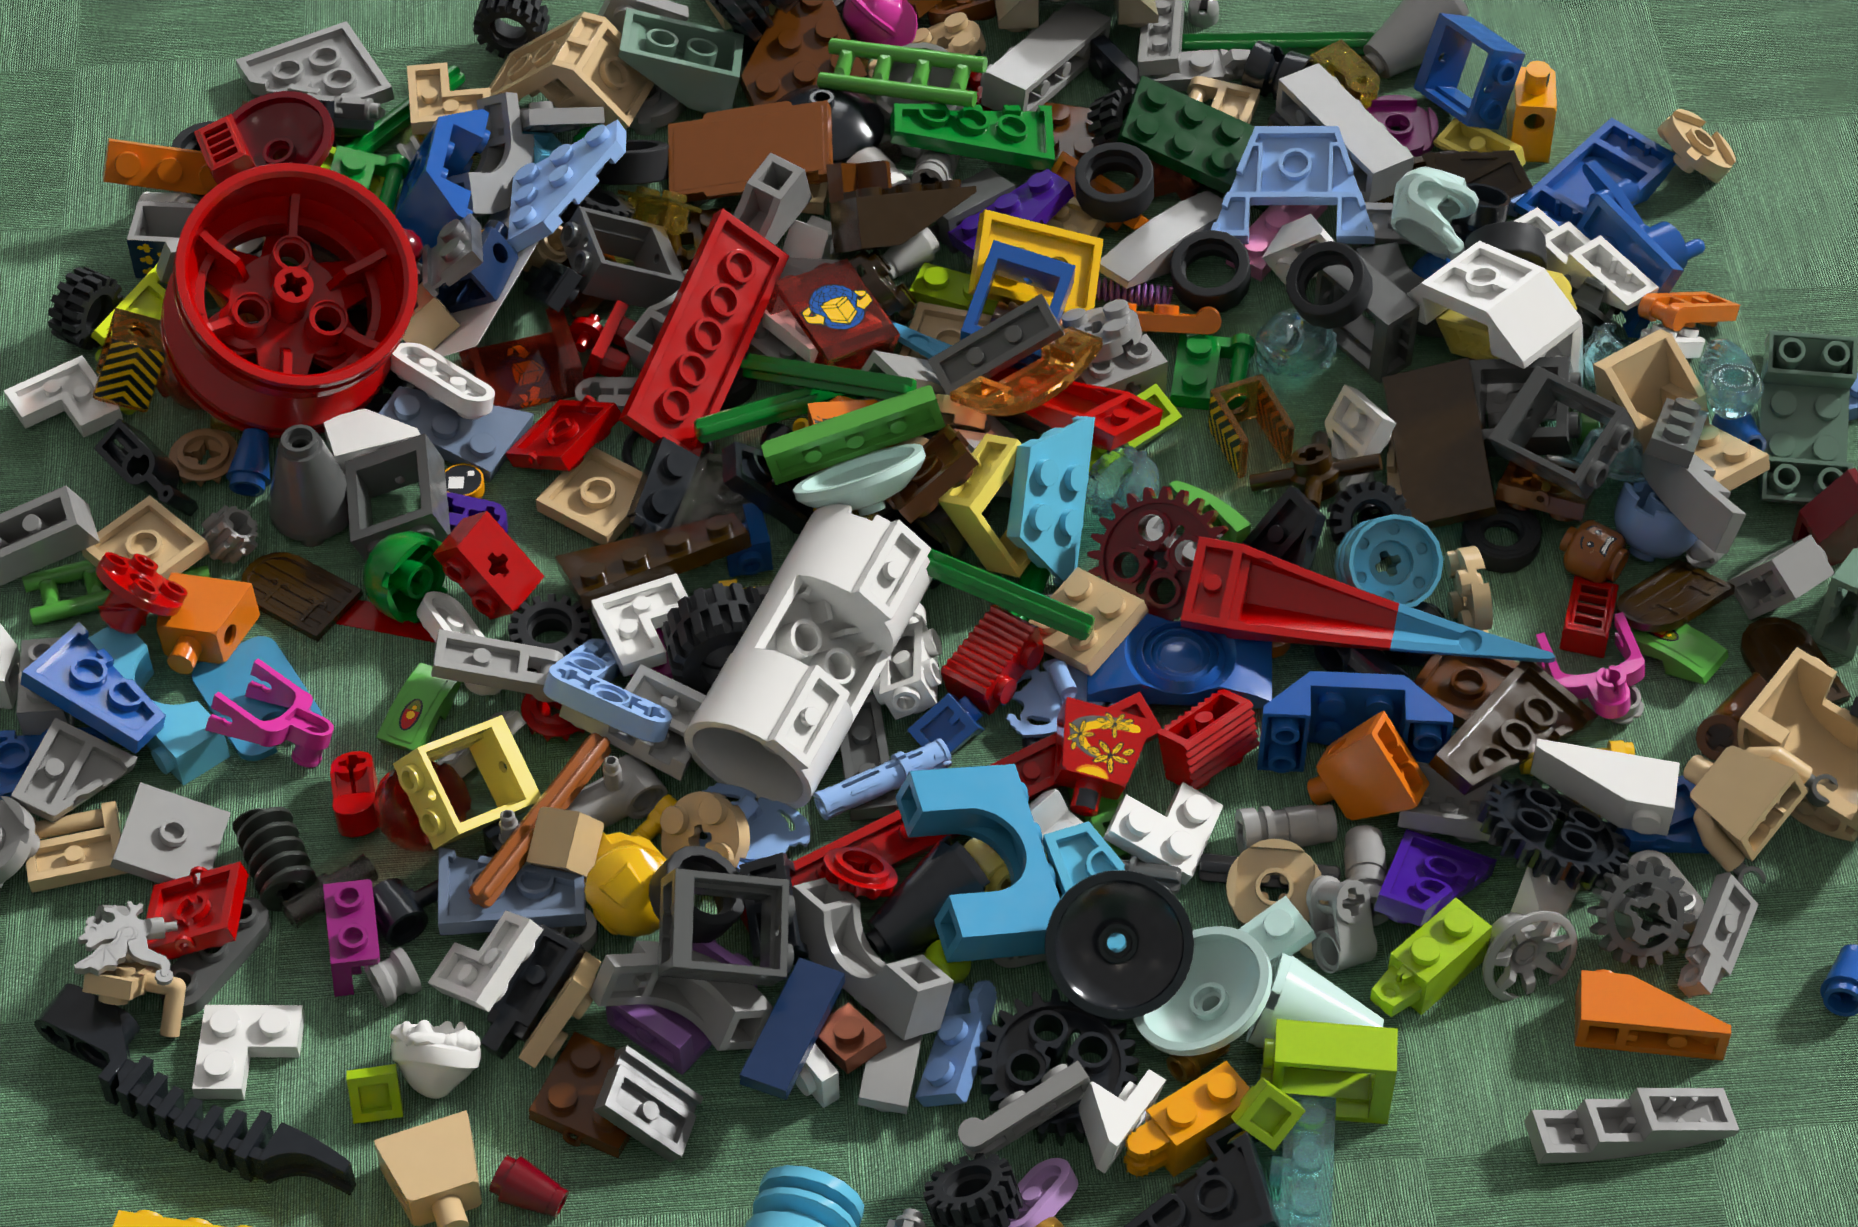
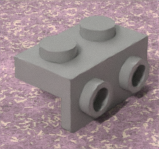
(1447, 809)

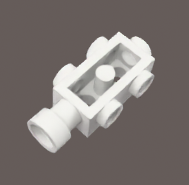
(912, 671)

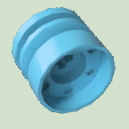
(1413, 553)
(805, 1199)

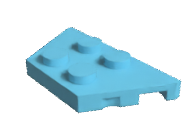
(1051, 496)

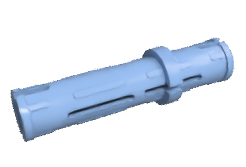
(880, 779)

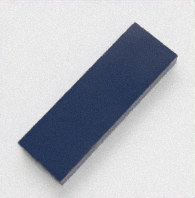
(792, 1028)

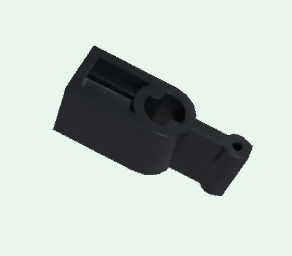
(144, 466)

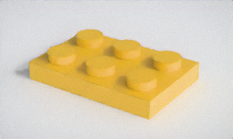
(1042, 239)

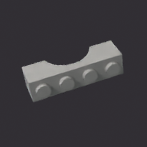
(904, 994)

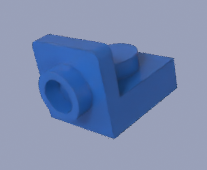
(759, 556)
(949, 720)

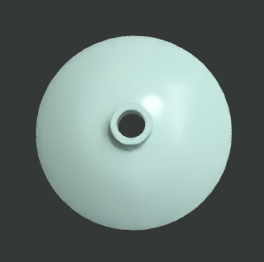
(863, 480)
(1217, 1000)

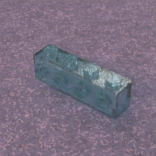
(1306, 1166)

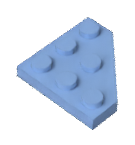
(567, 175)

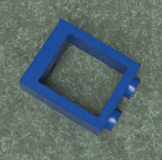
(1440, 78)
(1025, 268)

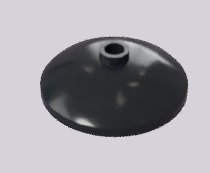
(854, 116)
(1147, 966)

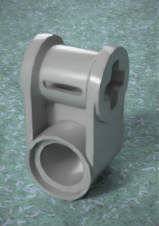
(1343, 925)

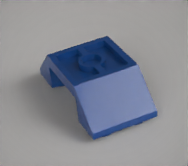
(426, 196)
(1333, 703)

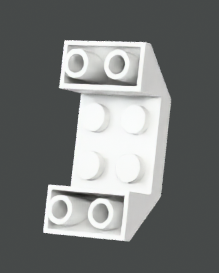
(1506, 293)

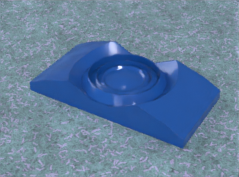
(1620, 152)
(1182, 666)

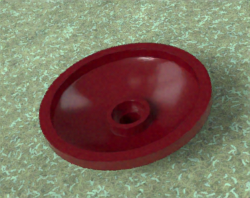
(286, 128)

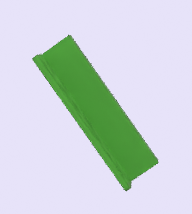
(853, 434)

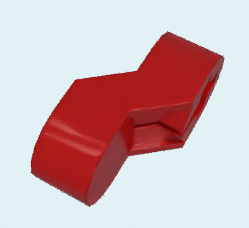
(353, 793)

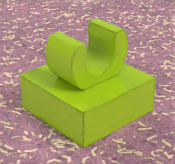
(374, 1093)
(1267, 1113)

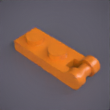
(1687, 309)
(1168, 319)

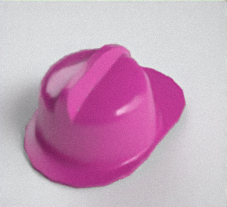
(881, 21)

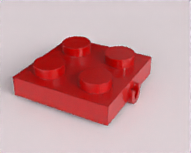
(564, 435)
(204, 909)

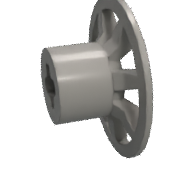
(1524, 948)

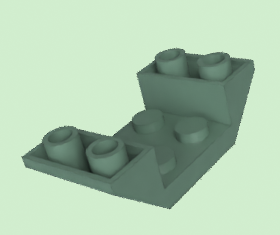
(1805, 413)

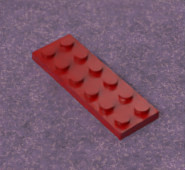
(705, 333)

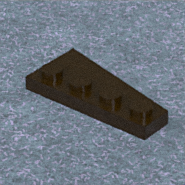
(650, 556)

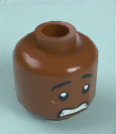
(1594, 552)

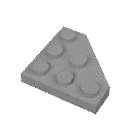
(318, 63)

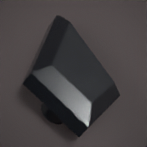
(348, 126)

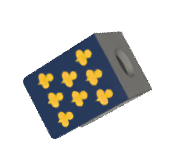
(149, 229)

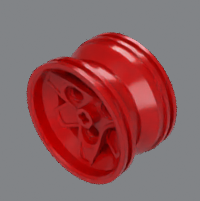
(290, 209)

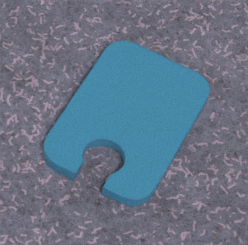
(232, 681)

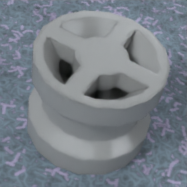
(393, 977)

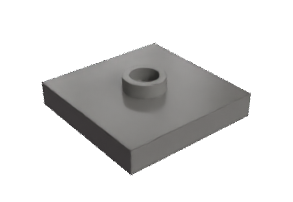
(168, 835)

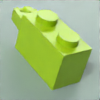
(1433, 960)

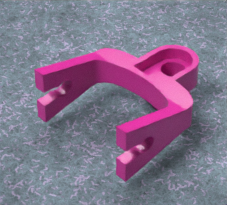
(1608, 688)
(298, 725)

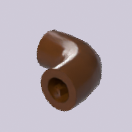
(1721, 726)

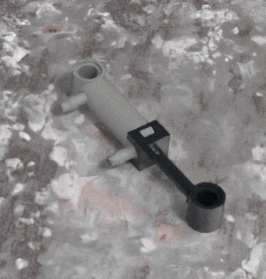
(625, 790)

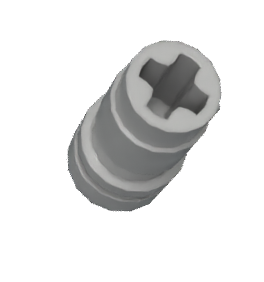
(934, 167)
(1298, 824)
(1366, 863)

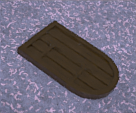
(300, 593)
(1672, 597)
(1770, 643)

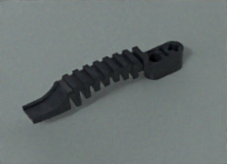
(102, 1036)

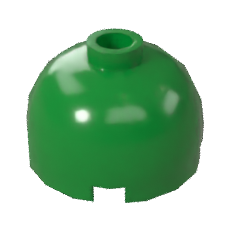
(402, 573)

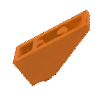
(1634, 1016)

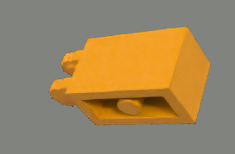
(1181, 1122)

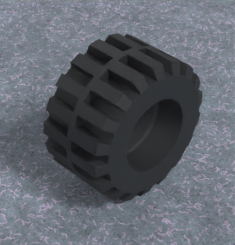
(707, 631)

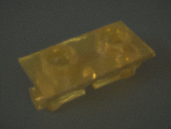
(665, 211)

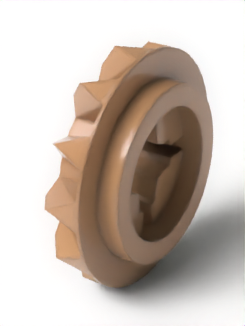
(191, 448)

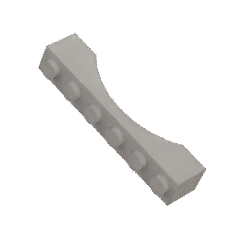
(768, 206)

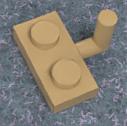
(135, 980)

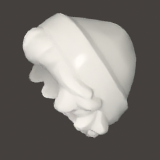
(436, 1056)

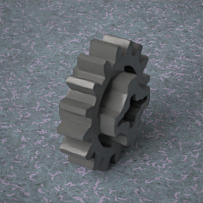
(1651, 899)

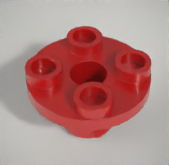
(136, 592)

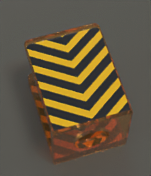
(130, 361)
(1259, 404)

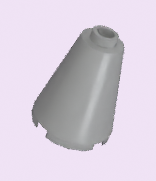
(1406, 35)

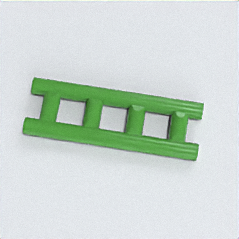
(918, 87)
(55, 609)

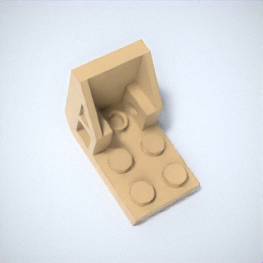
(575, 69)
(1655, 370)

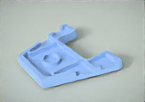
(1296, 169)

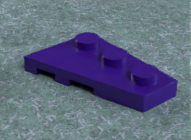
(1035, 201)
(1428, 877)

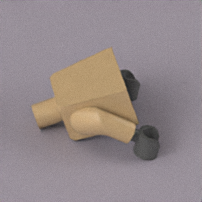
(1747, 799)

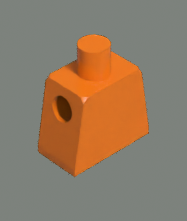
(209, 622)
(1369, 772)

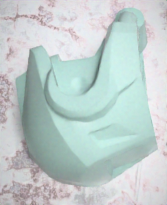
(1425, 206)

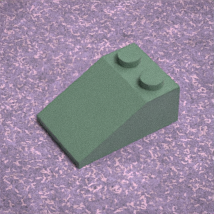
(684, 58)

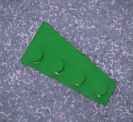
(992, 136)

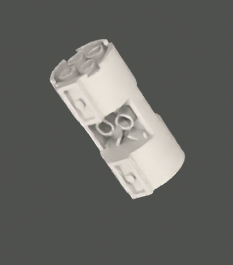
(810, 655)

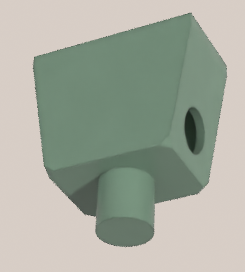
(1831, 627)

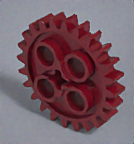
(1128, 535)

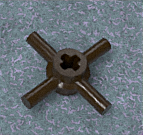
(1316, 471)

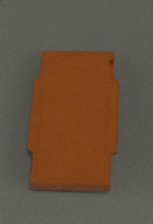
(727, 146)

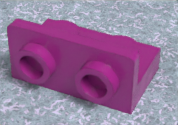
(350, 931)

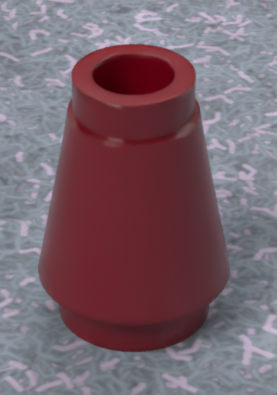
(527, 1187)

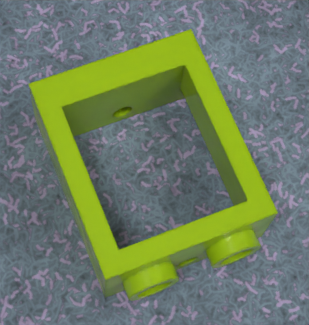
(1336, 1048)

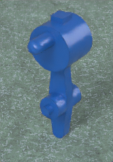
(1625, 194)

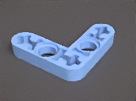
(584, 685)

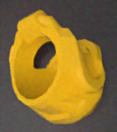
(620, 884)

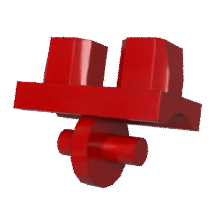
(590, 334)

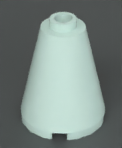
(1306, 996)

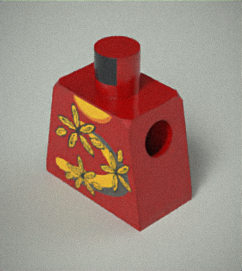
(1096, 752)

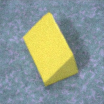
(1466, 138)

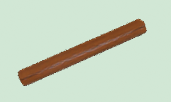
(558, 795)

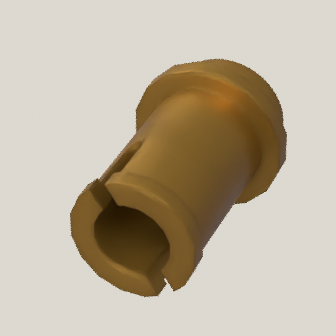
(1190, 1067)

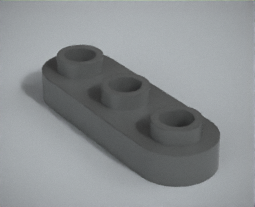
(210, 972)

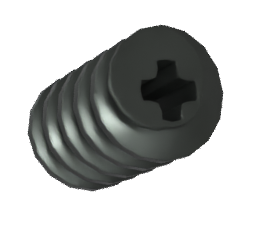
(274, 854)

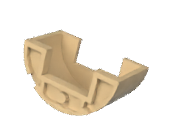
(1800, 719)

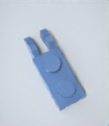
(956, 1046)

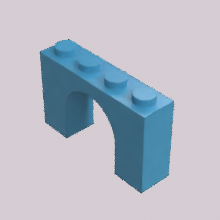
(995, 809)

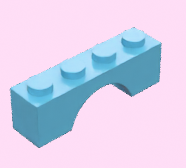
(183, 743)

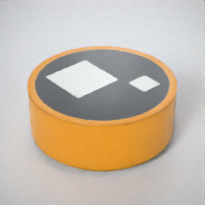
(465, 480)

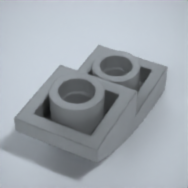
(890, 1073)

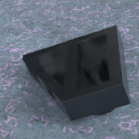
(1289, 529)

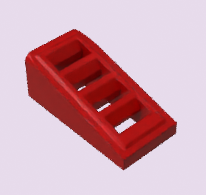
(224, 148)
(1584, 638)

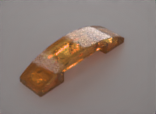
(1035, 384)

